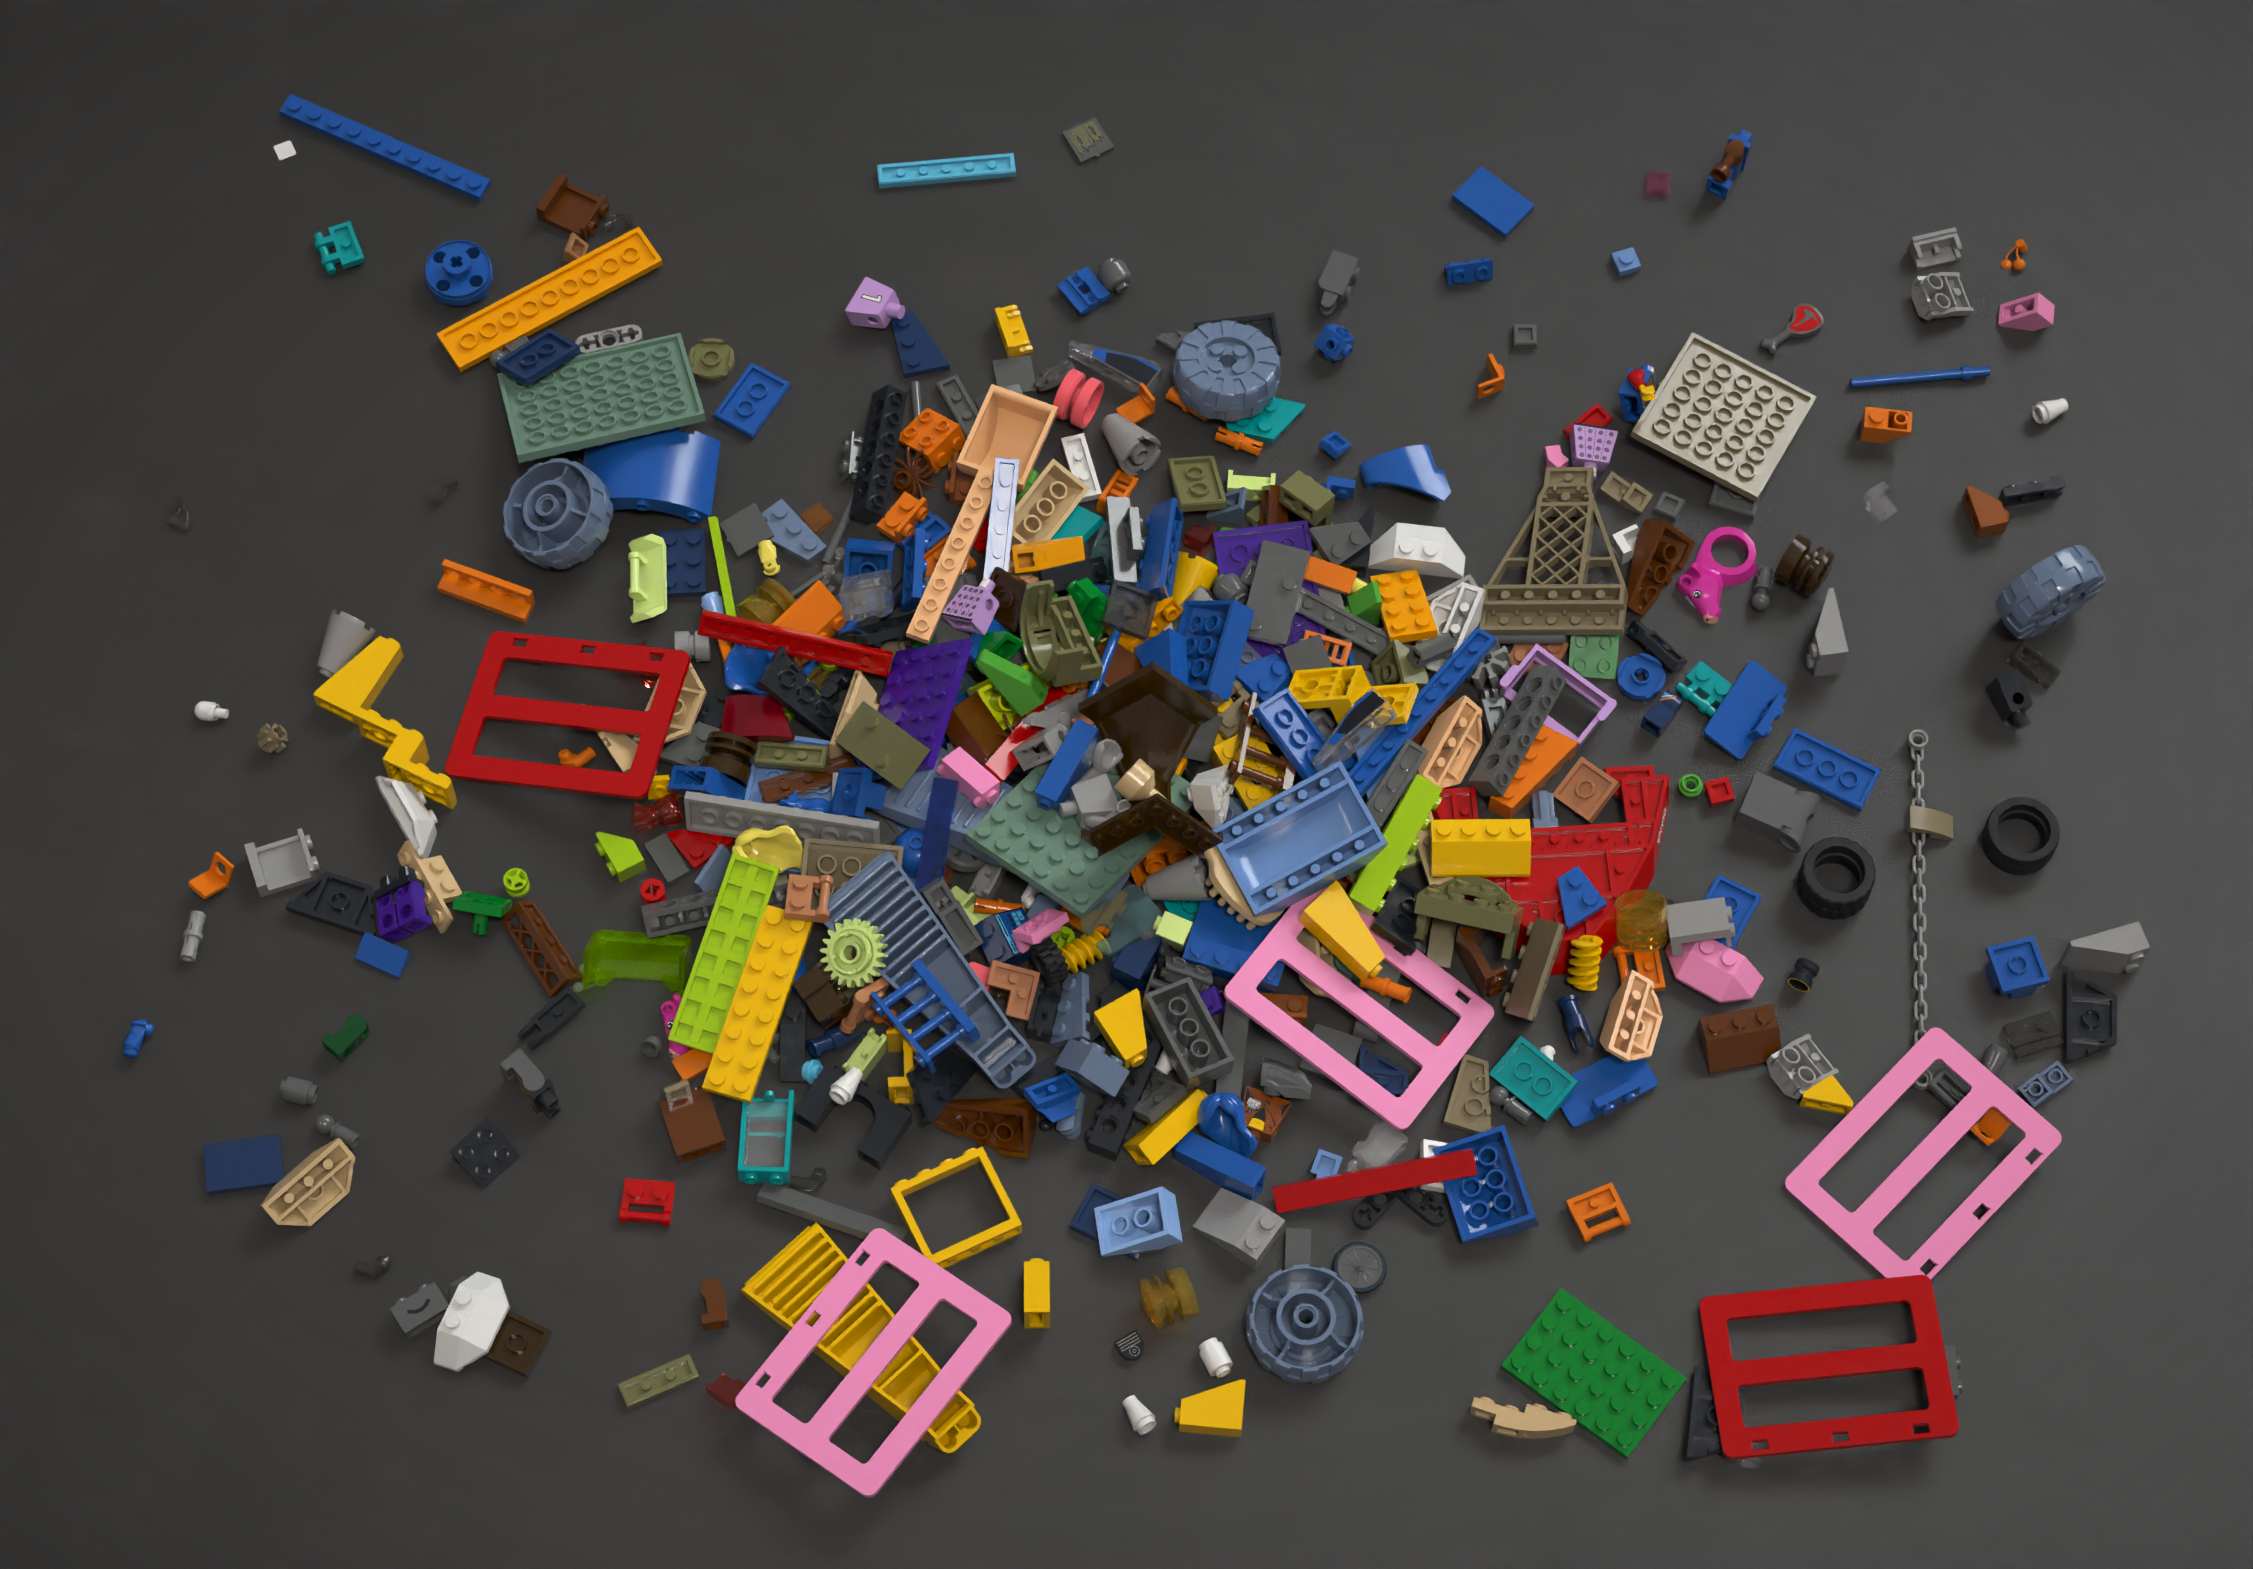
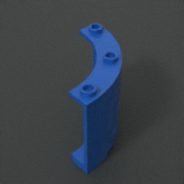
(659, 472)

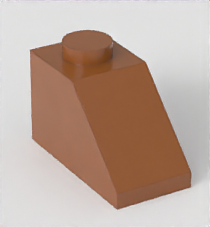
(1985, 513)

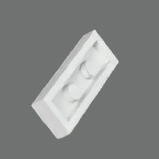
(1081, 464)

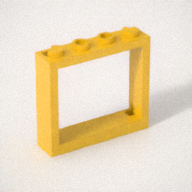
(973, 1244)

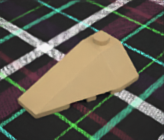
(621, 748)

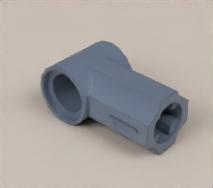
(1543, 810)

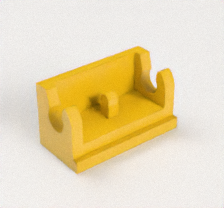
(1012, 331)

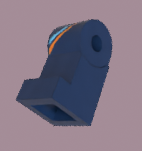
(1662, 713)

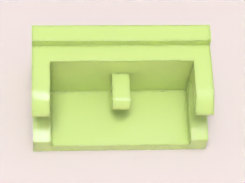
(1252, 483)
(867, 1053)

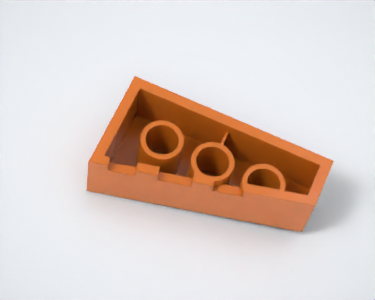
(1543, 760)

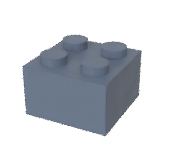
(1092, 1066)

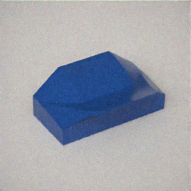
(1054, 1097)

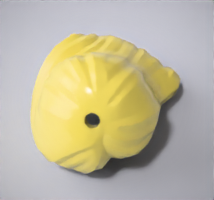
(773, 847)

